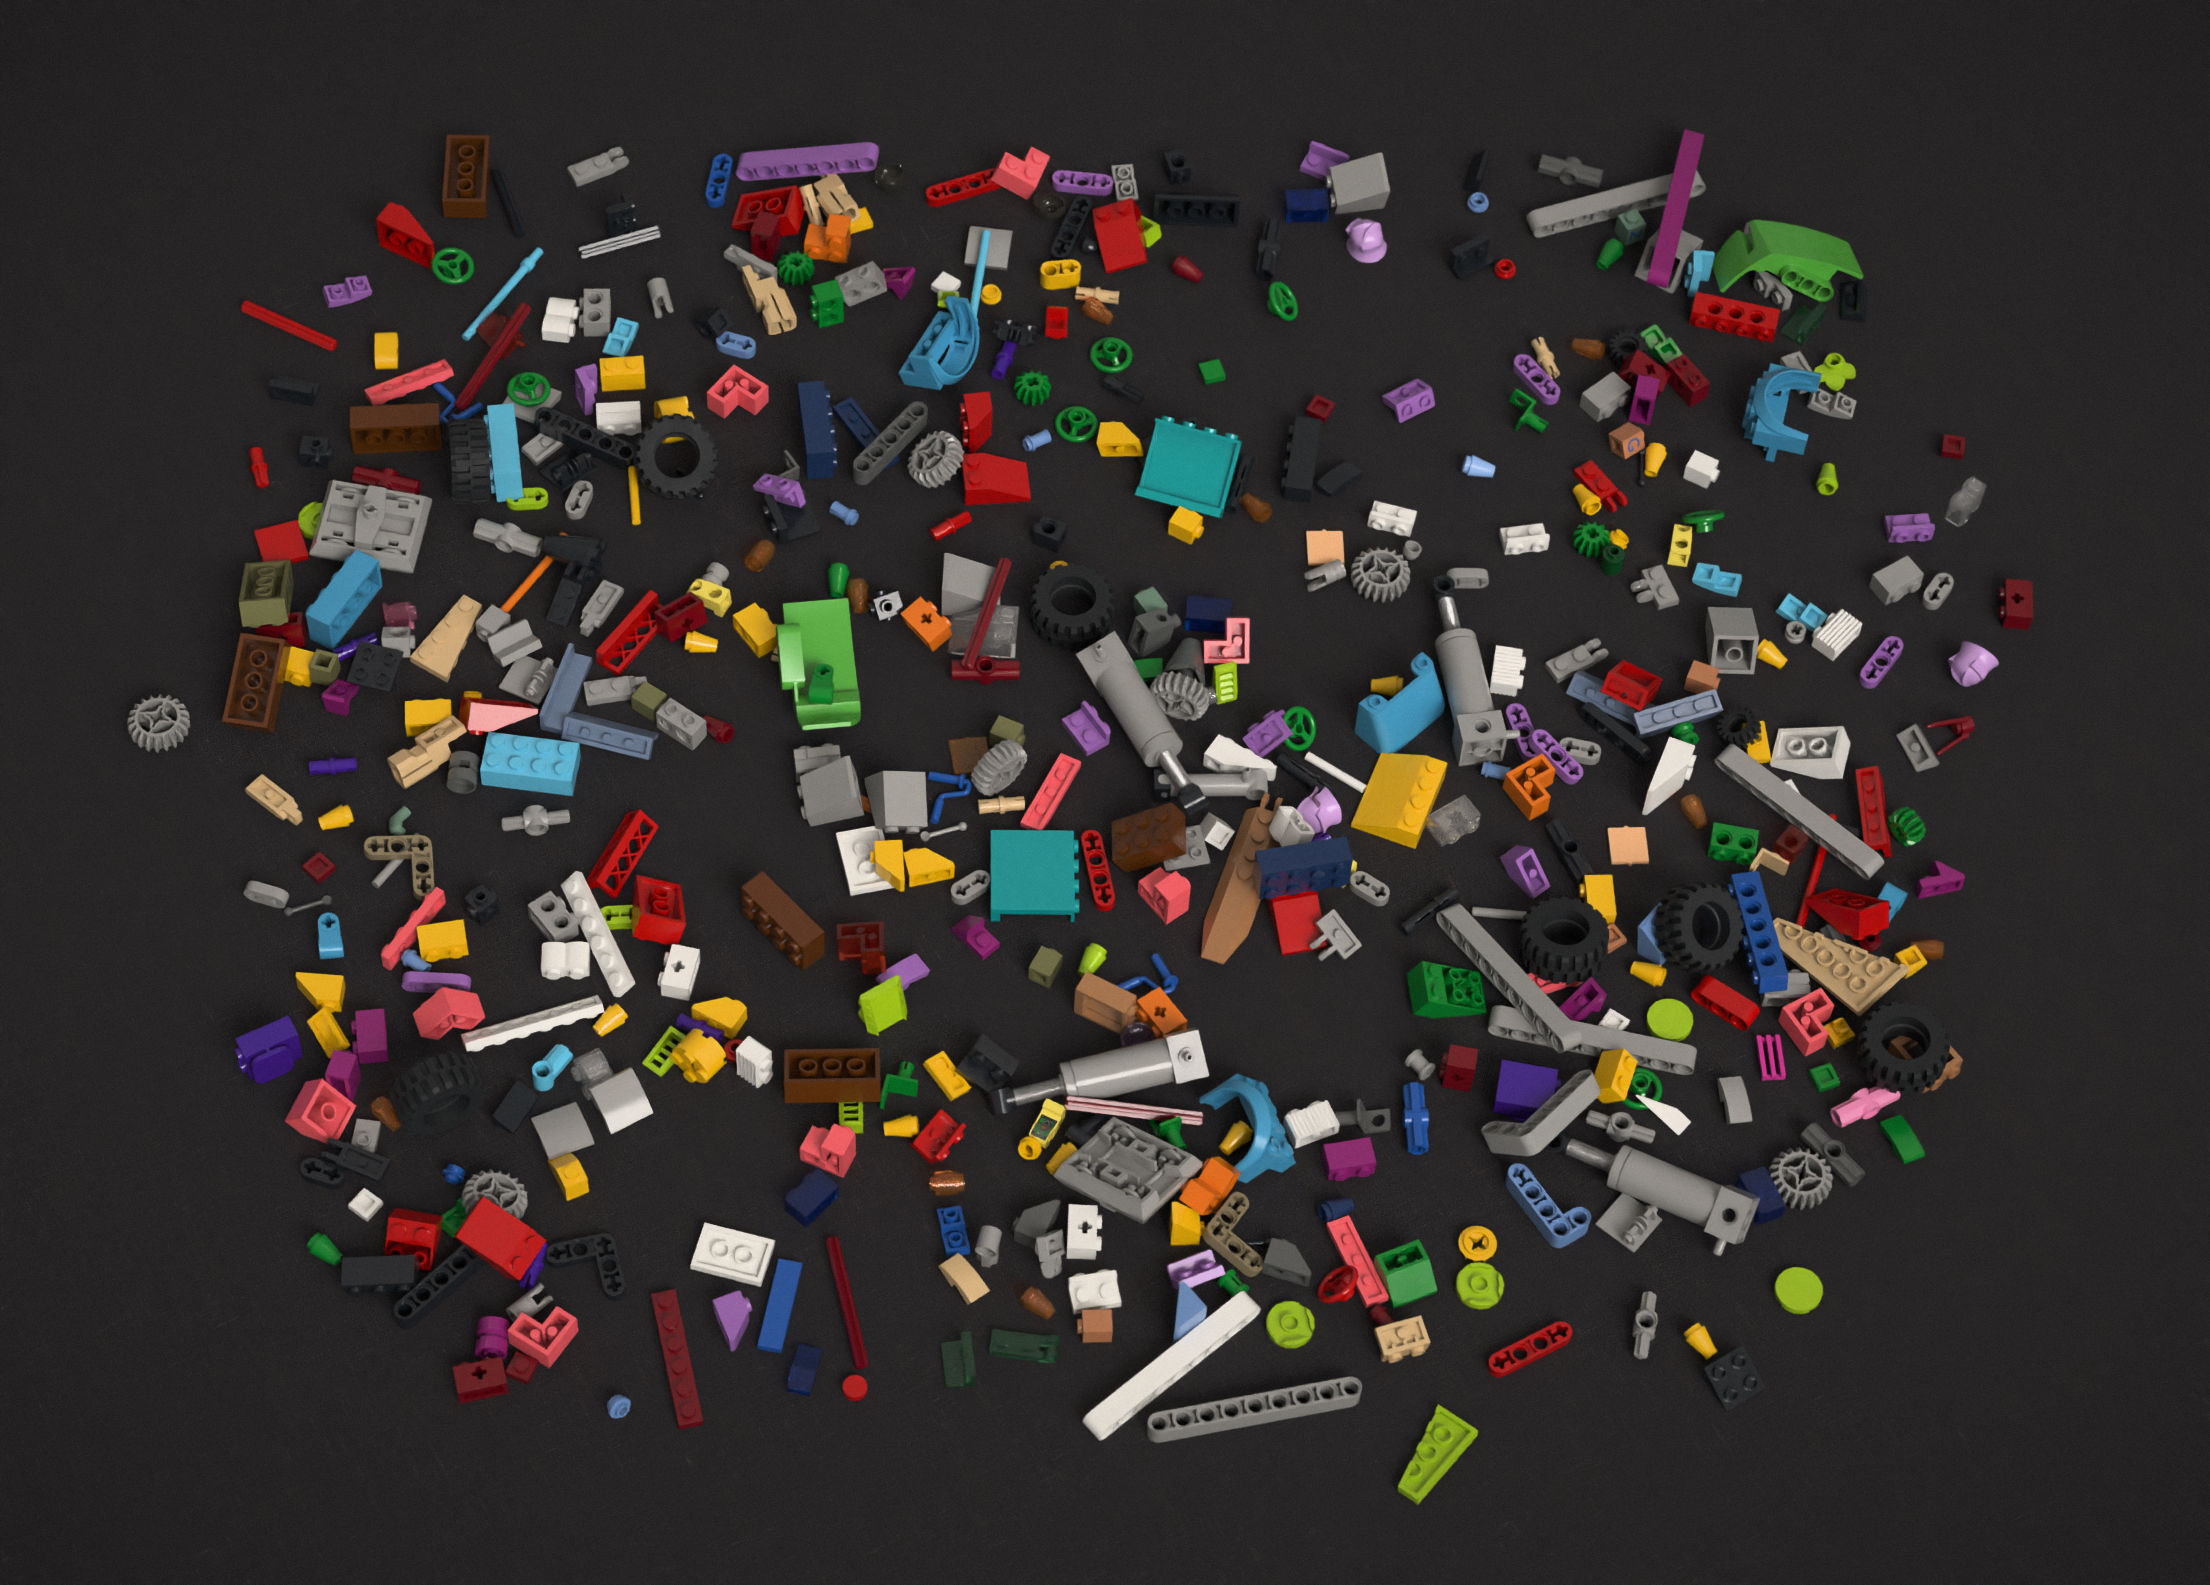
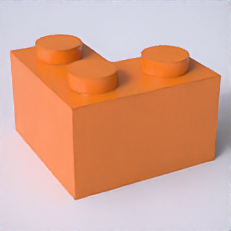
(829, 242)
(1528, 784)
(1211, 1188)

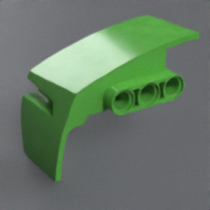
(1795, 253)
(814, 636)

